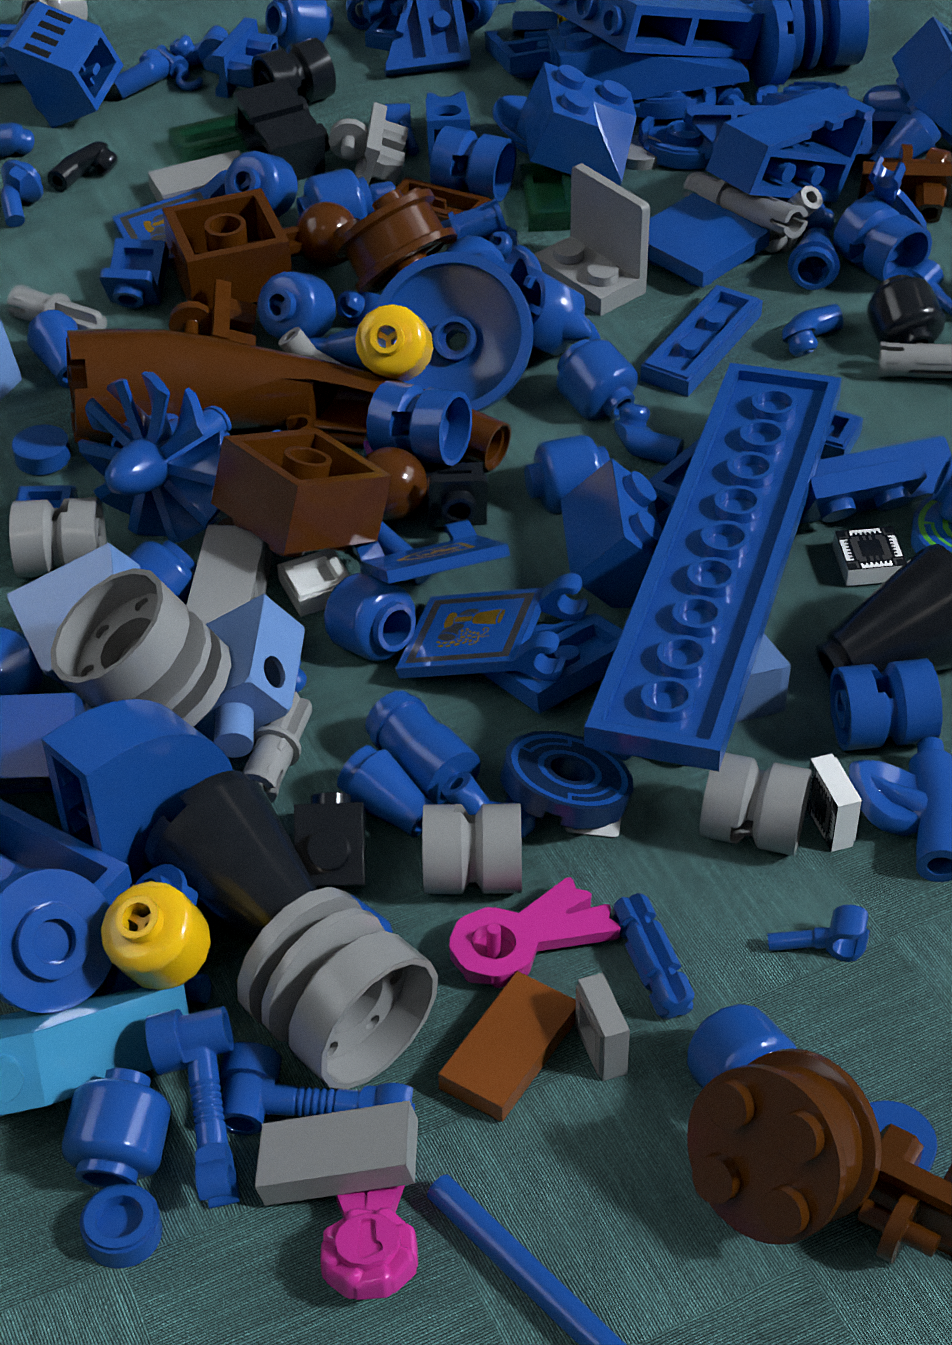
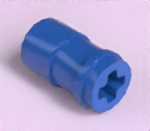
(420, 743)

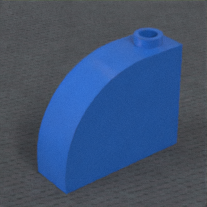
(123, 771)

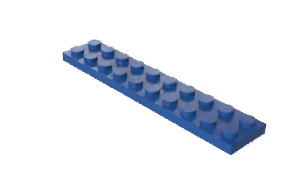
(715, 571)

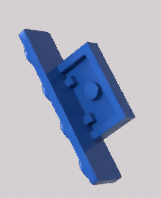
(875, 479)

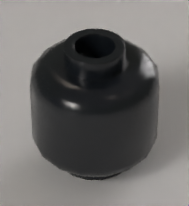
(905, 311)

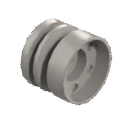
(140, 643)
(337, 987)

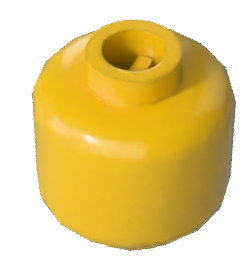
(377, 348)
(155, 935)

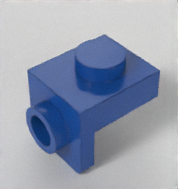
(136, 272)

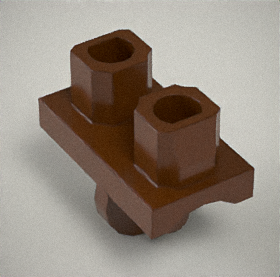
(923, 182)
(227, 319)
(908, 1201)

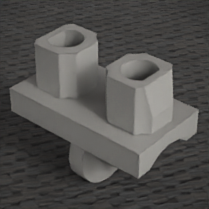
(376, 148)

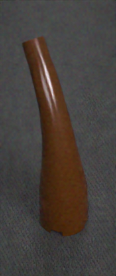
(246, 381)

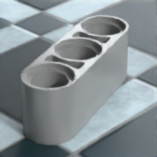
(229, 571)

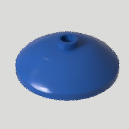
(472, 298)

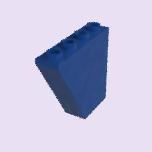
(668, 26)

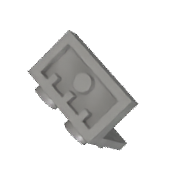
(606, 245)

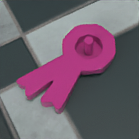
(499, 942)
(371, 1247)

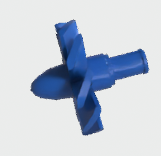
(165, 466)

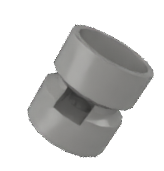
(51, 536)
(756, 803)
(472, 848)

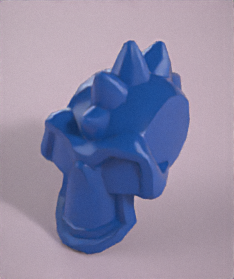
(554, 306)

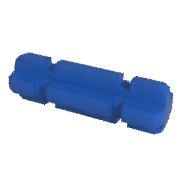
(653, 956)

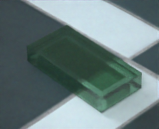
(205, 138)
(546, 198)

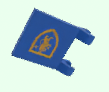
(462, 550)

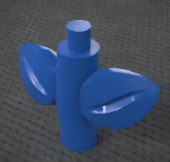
(912, 803)

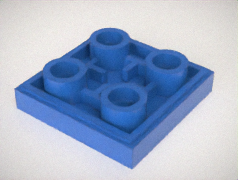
(702, 240)

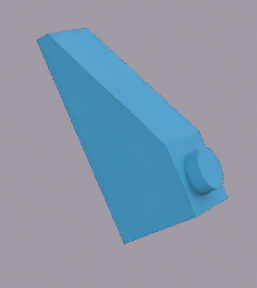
(57, 1052)

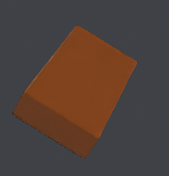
(508, 1046)

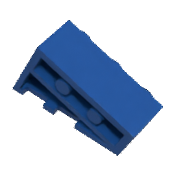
(792, 145)

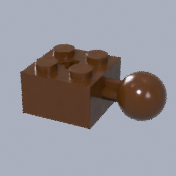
(244, 242)
(313, 491)

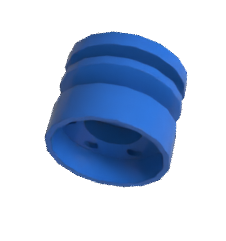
(829, 32)

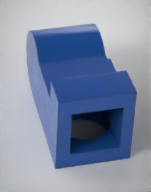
(445, 112)

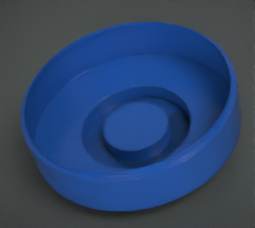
(50, 940)

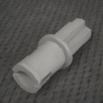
(34, 302)
(278, 747)

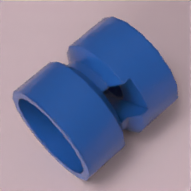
(473, 163)
(881, 239)
(426, 423)
(876, 705)

